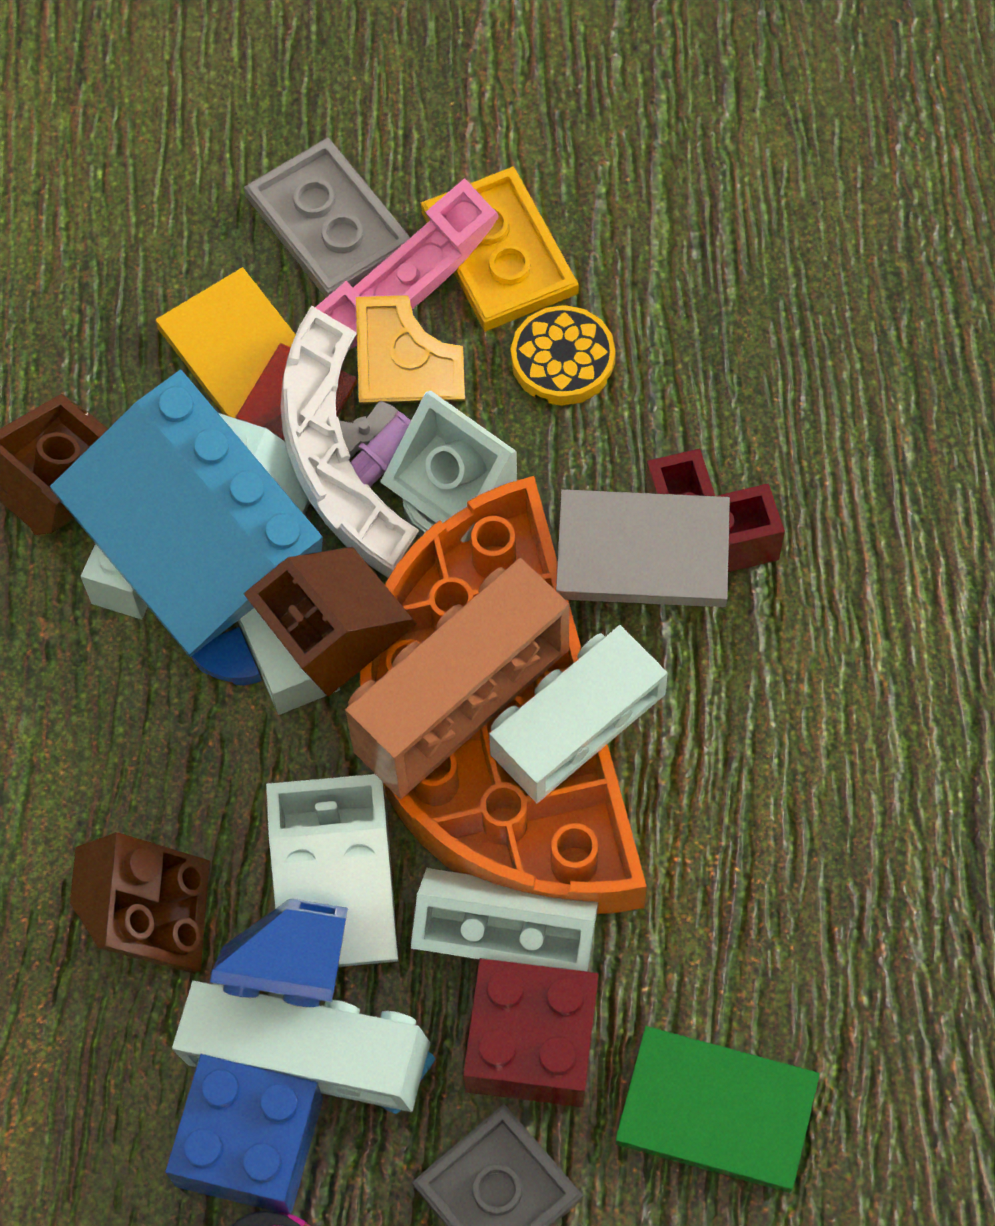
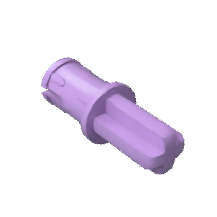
(377, 454)

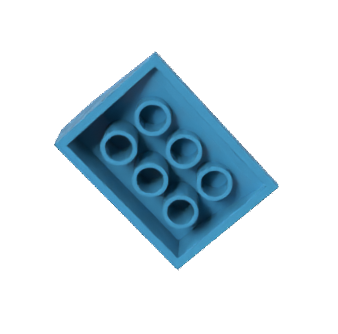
(184, 511)

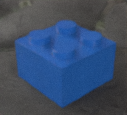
(245, 1134)

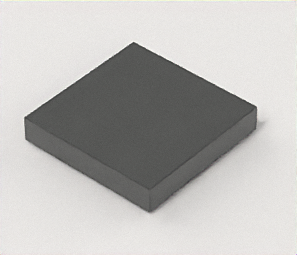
(497, 1179)

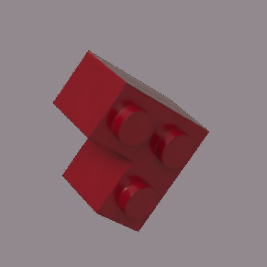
(753, 516)

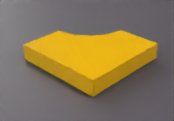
(400, 358)

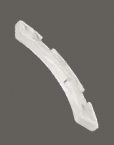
(320, 452)

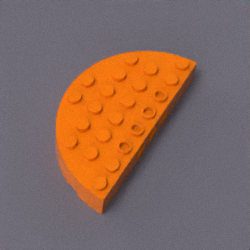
(469, 806)

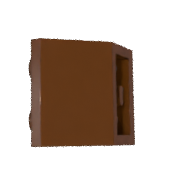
(329, 613)

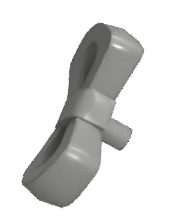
(363, 429)

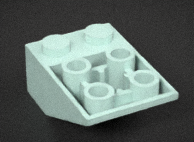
(335, 851)

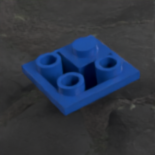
(286, 953)

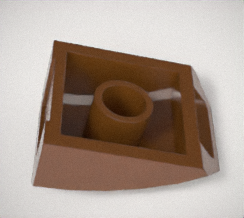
(36, 453)

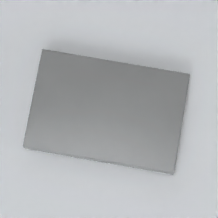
(326, 216)
(643, 548)

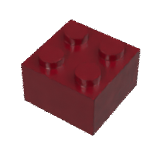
(531, 1032)

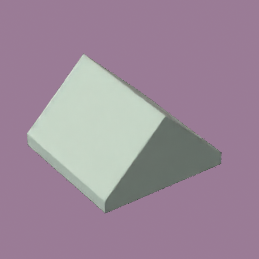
(447, 461)

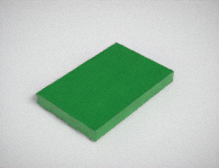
(718, 1109)

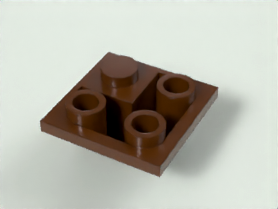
(142, 899)

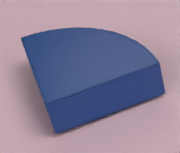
(228, 659)

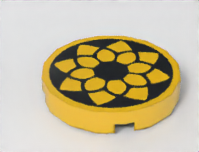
(563, 355)

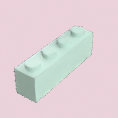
(330, 1044)

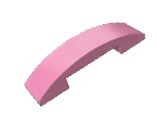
(425, 259)

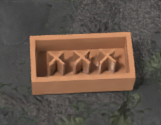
(458, 676)

